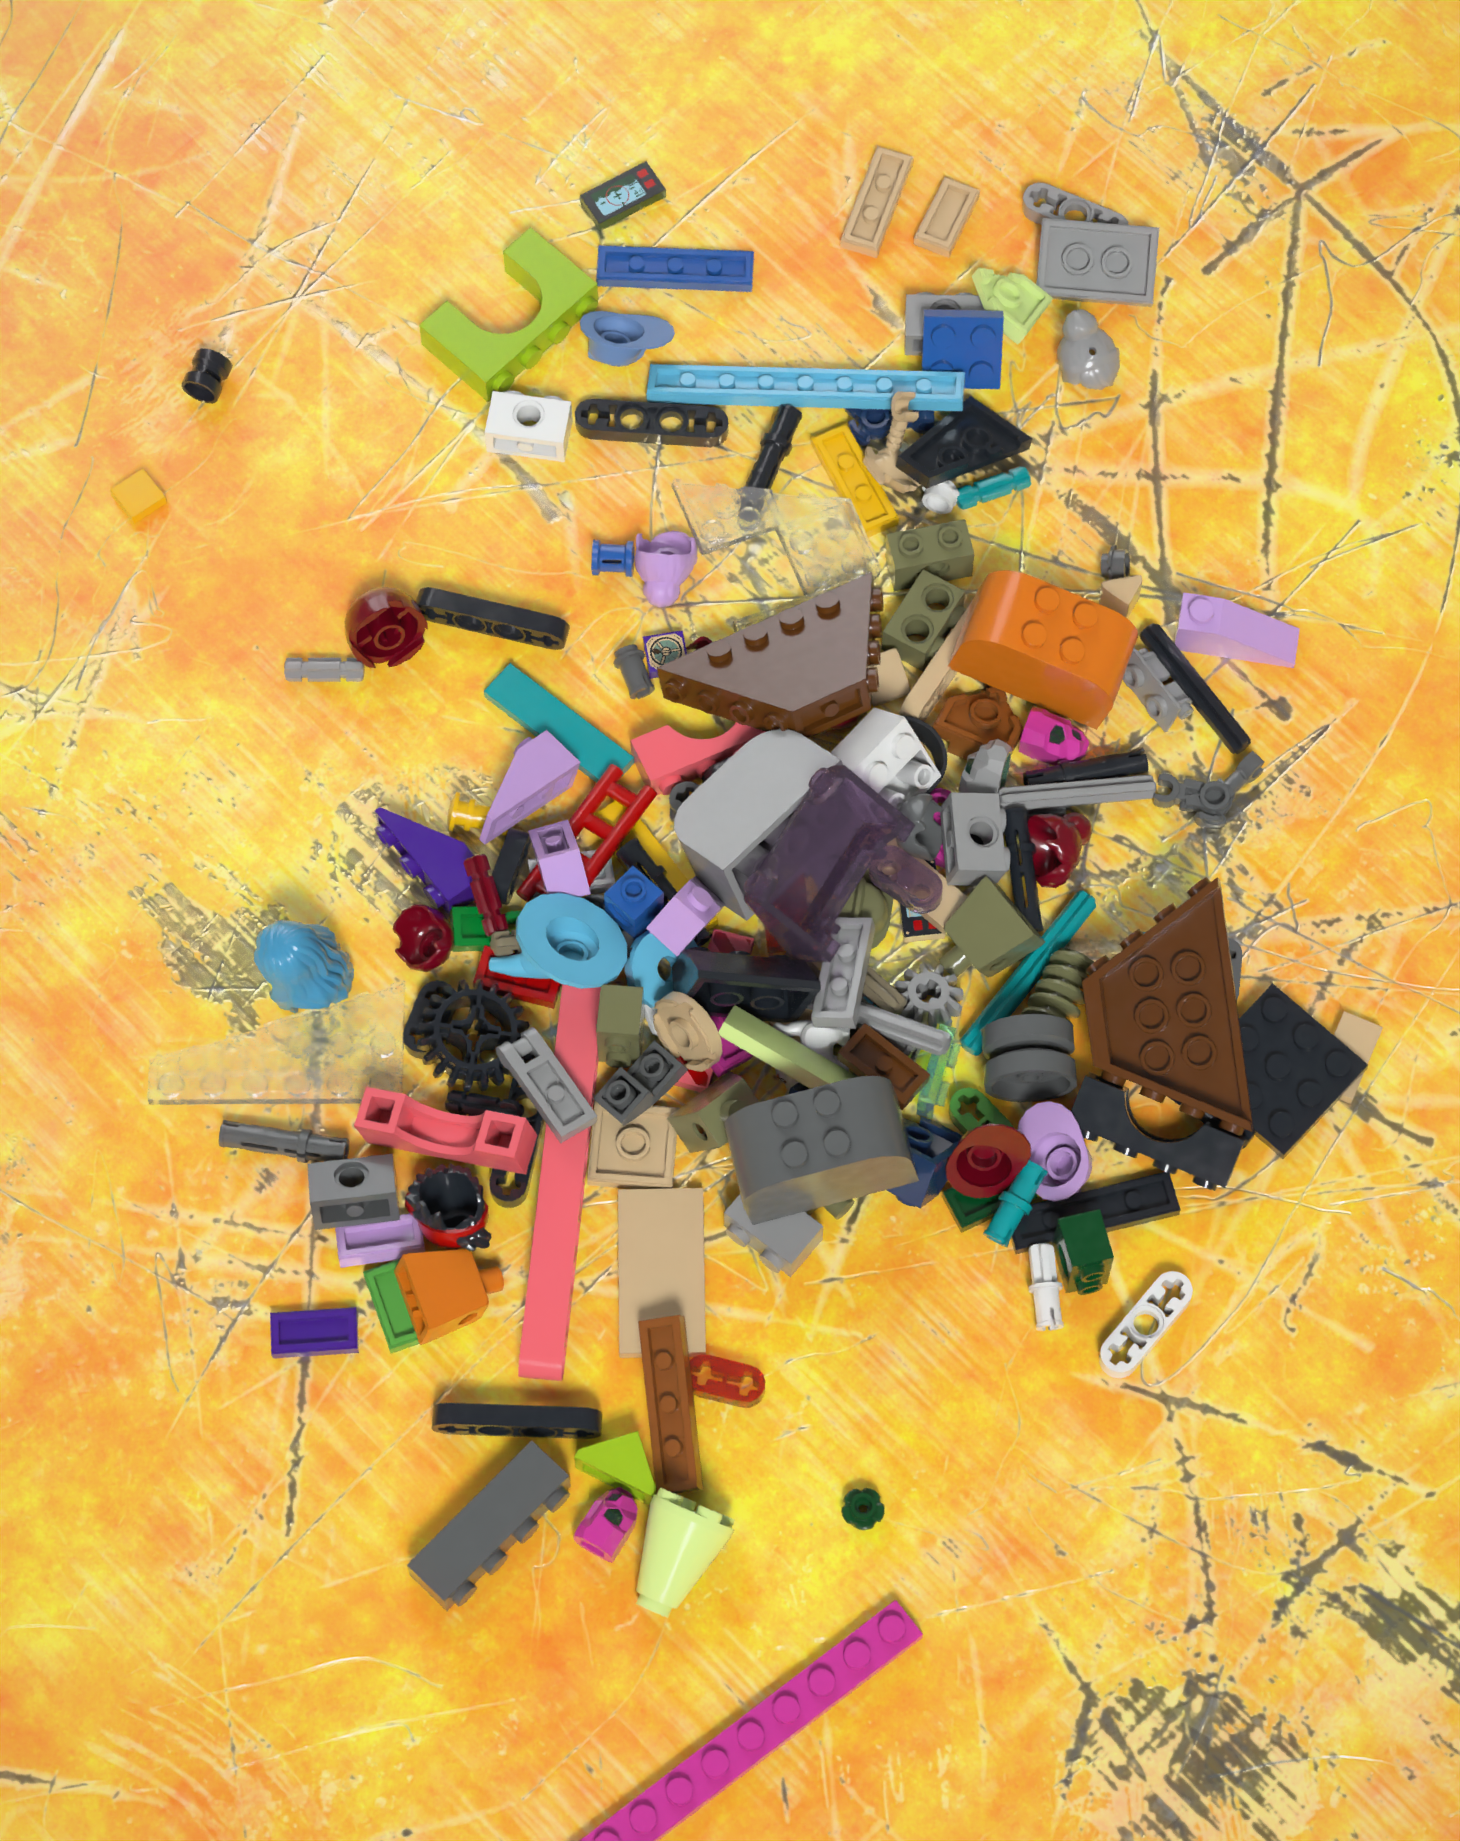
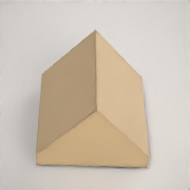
(1121, 594)

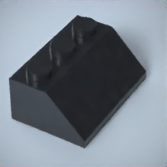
(762, 986)

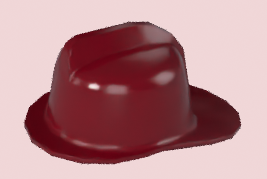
(987, 1160)

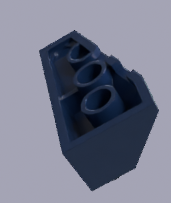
(931, 1149)

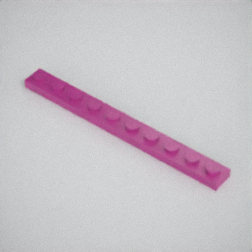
(763, 1729)

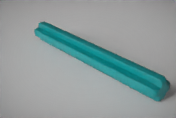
(1030, 969)

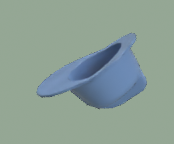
(623, 337)

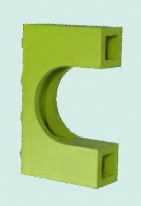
(494, 360)

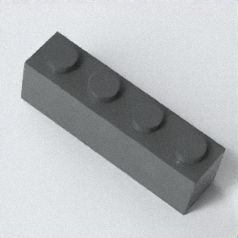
(490, 1526)

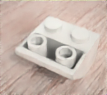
(888, 757)

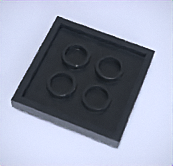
(1292, 1069)

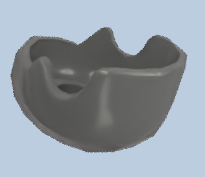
(926, 836)

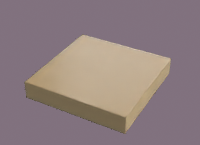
(633, 1154)

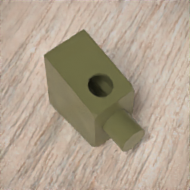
(988, 932)
(710, 1111)

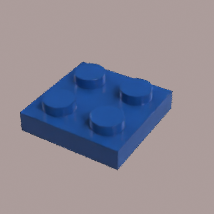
(964, 343)

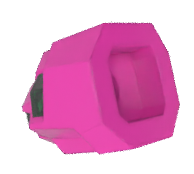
(1052, 738)
(608, 1524)

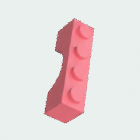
(670, 758)
(482, 1140)

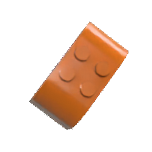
(1045, 646)

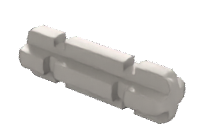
(323, 670)

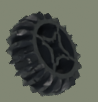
(456, 1033)

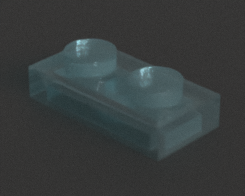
(937, 1089)

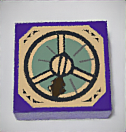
(663, 649)

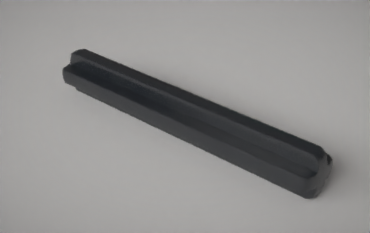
(1196, 689)

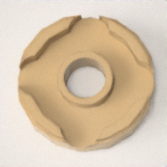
(687, 1031)

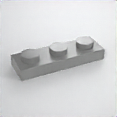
(845, 976)

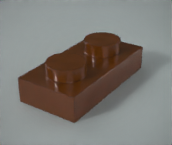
(873, 1055)

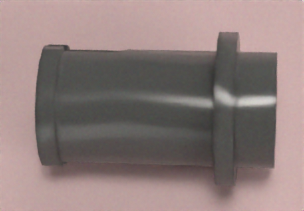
(634, 672)

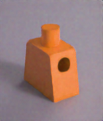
(444, 1290)

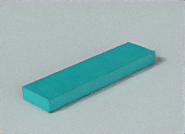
(541, 711)

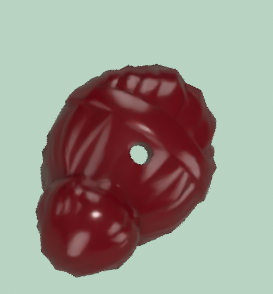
(1057, 845)

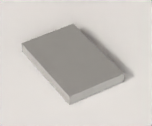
(1098, 262)

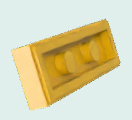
(851, 479)

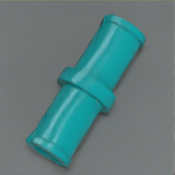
(1015, 1203)

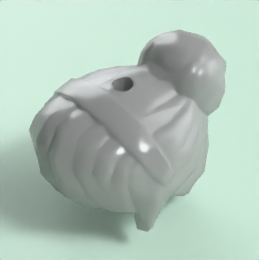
(1073, 354)

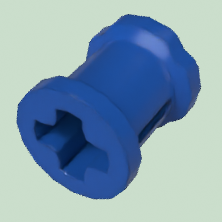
(612, 558)

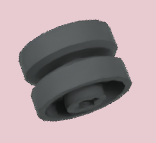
(1029, 1058)

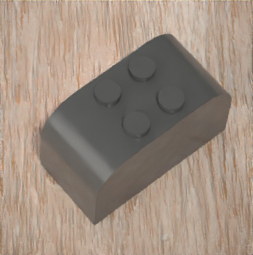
(819, 1147)

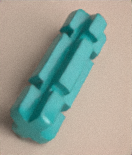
(993, 487)

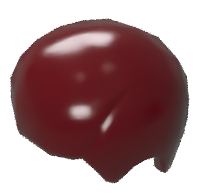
(424, 937)

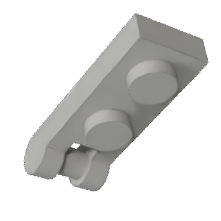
(547, 1085)

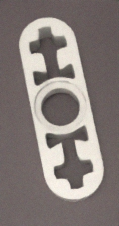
(1173, 1308)

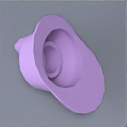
(1057, 1148)

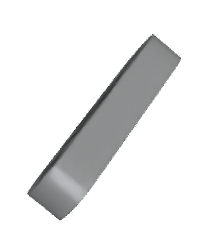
(1067, 203)

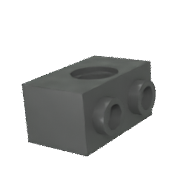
(353, 1191)

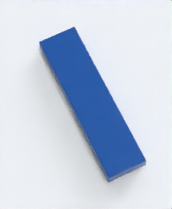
(675, 268)

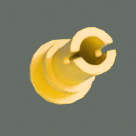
(467, 814)

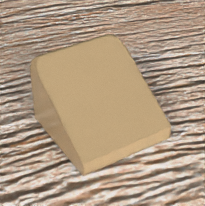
(892, 678)

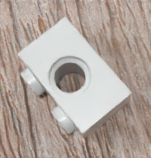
(544, 440)

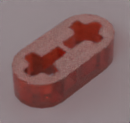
(727, 1371)

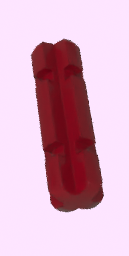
(485, 894)

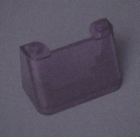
(821, 861)

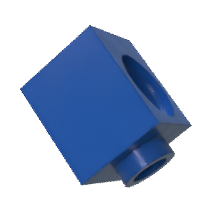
(633, 902)

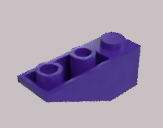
(430, 856)

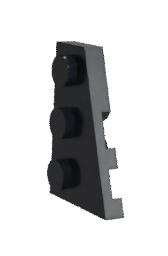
(961, 445)

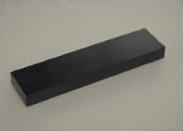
(1120, 1205)

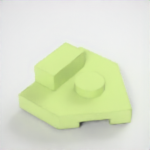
(1015, 296)

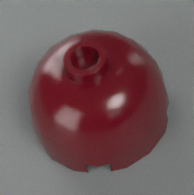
(384, 627)

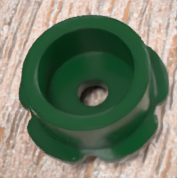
(858, 1519)

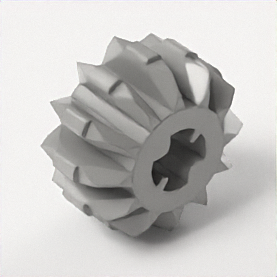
(943, 989)

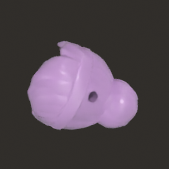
(664, 565)

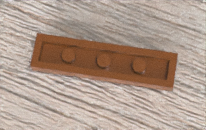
(670, 1404)

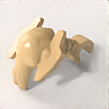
(883, 464)

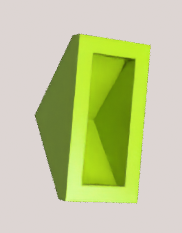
(619, 1464)

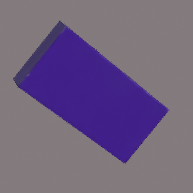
(314, 1332)

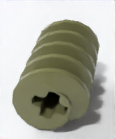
(1060, 985)

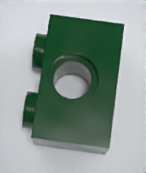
(1083, 1252)

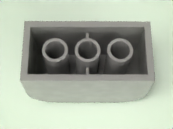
(744, 808)

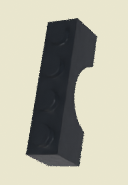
(1106, 1112)

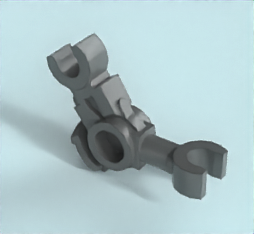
(1209, 799)

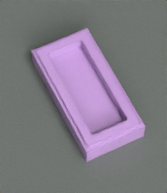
(378, 1241)

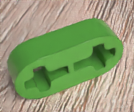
(984, 1110)

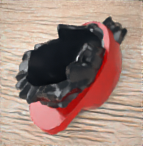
(449, 1208)

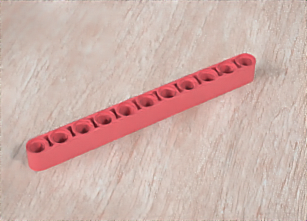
(560, 1200)

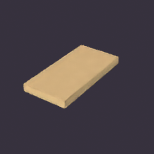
(661, 1263)

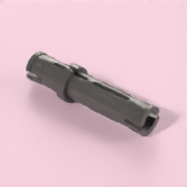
(295, 1144)

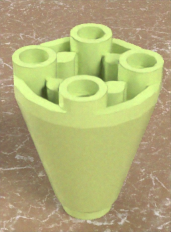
(678, 1549)

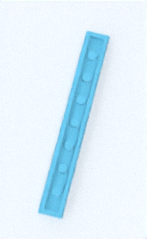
(803, 387)

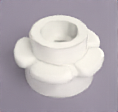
(940, 497)

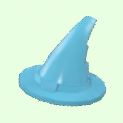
(565, 942)

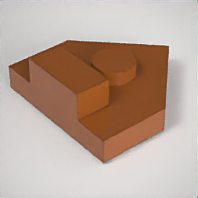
(976, 720)

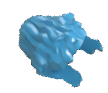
(303, 965)

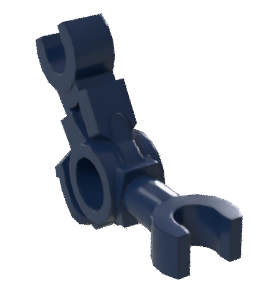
(875, 423)

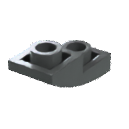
(643, 1084)

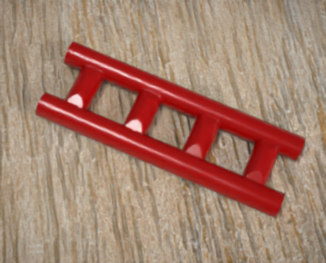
(611, 836)

